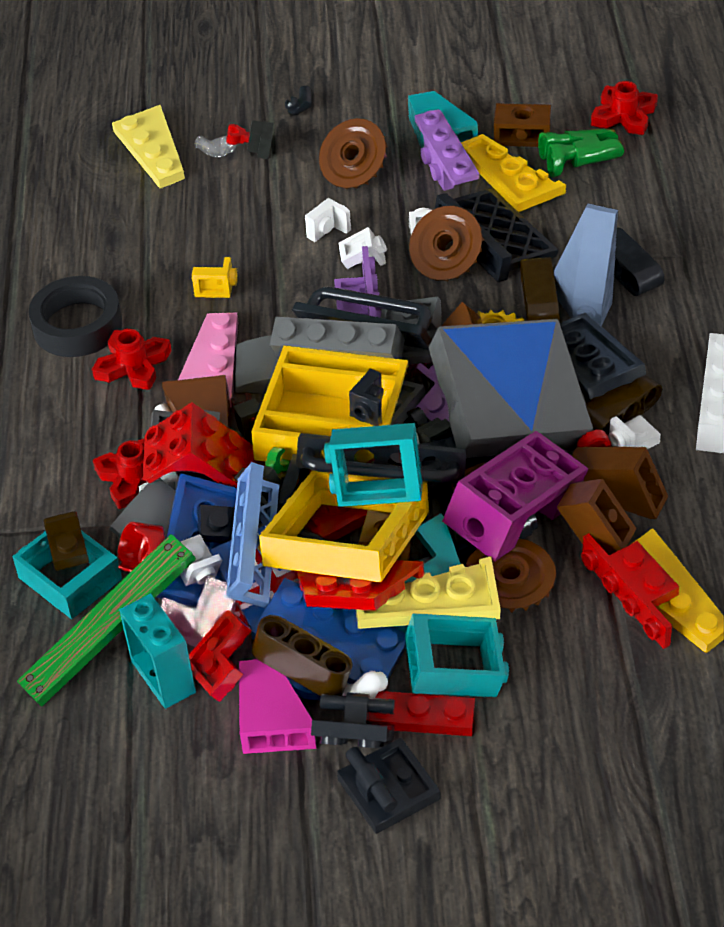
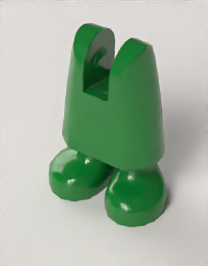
(579, 147)

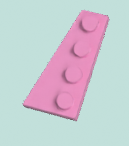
(214, 349)

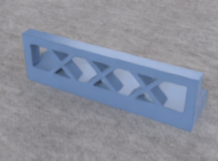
(245, 537)

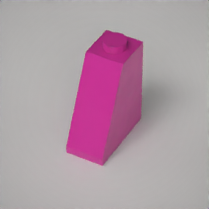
(271, 712)

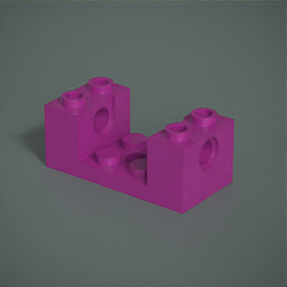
(504, 492)

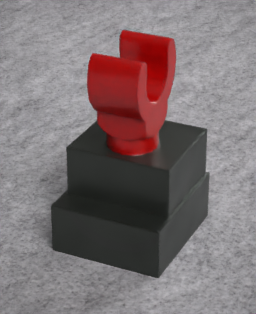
(258, 138)

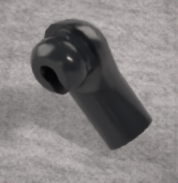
(299, 105)

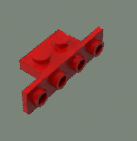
(636, 582)

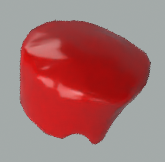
(137, 543)

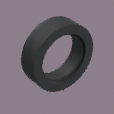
(68, 292)

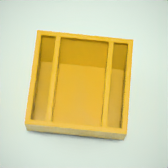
(312, 397)

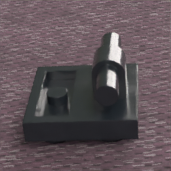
(356, 720)
(387, 784)

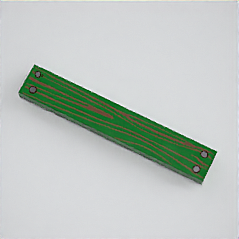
(104, 620)

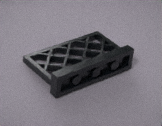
(496, 255)

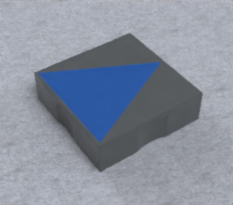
(508, 384)

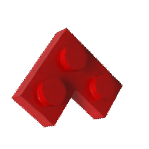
(211, 656)

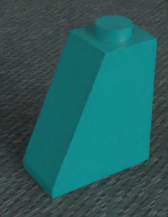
(460, 122)

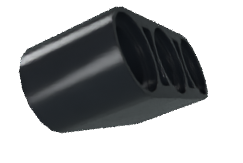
(634, 266)

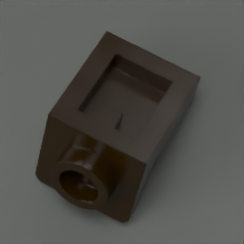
(66, 540)

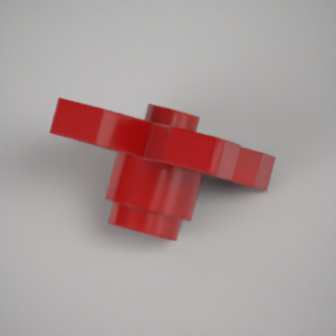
(624, 106)
(132, 357)
(124, 470)

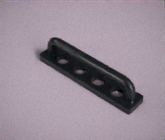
(413, 334)
(451, 469)

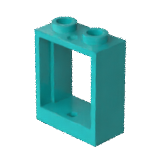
(375, 491)
(79, 591)
(455, 630)
(158, 648)

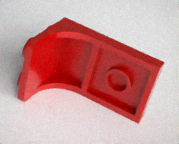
(195, 443)

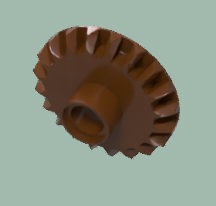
(344, 144)
(435, 232)
(521, 575)

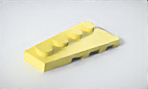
(151, 144)
(459, 592)

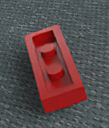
(428, 713)

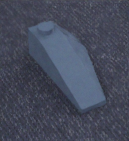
(587, 265)

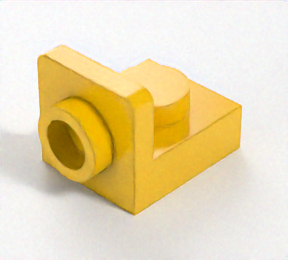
(214, 281)

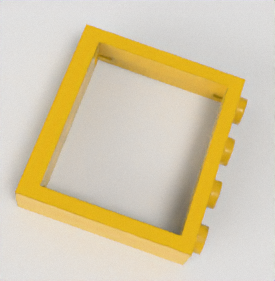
(285, 550)

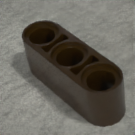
(539, 289)
(624, 402)
(301, 656)

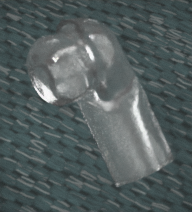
(214, 148)

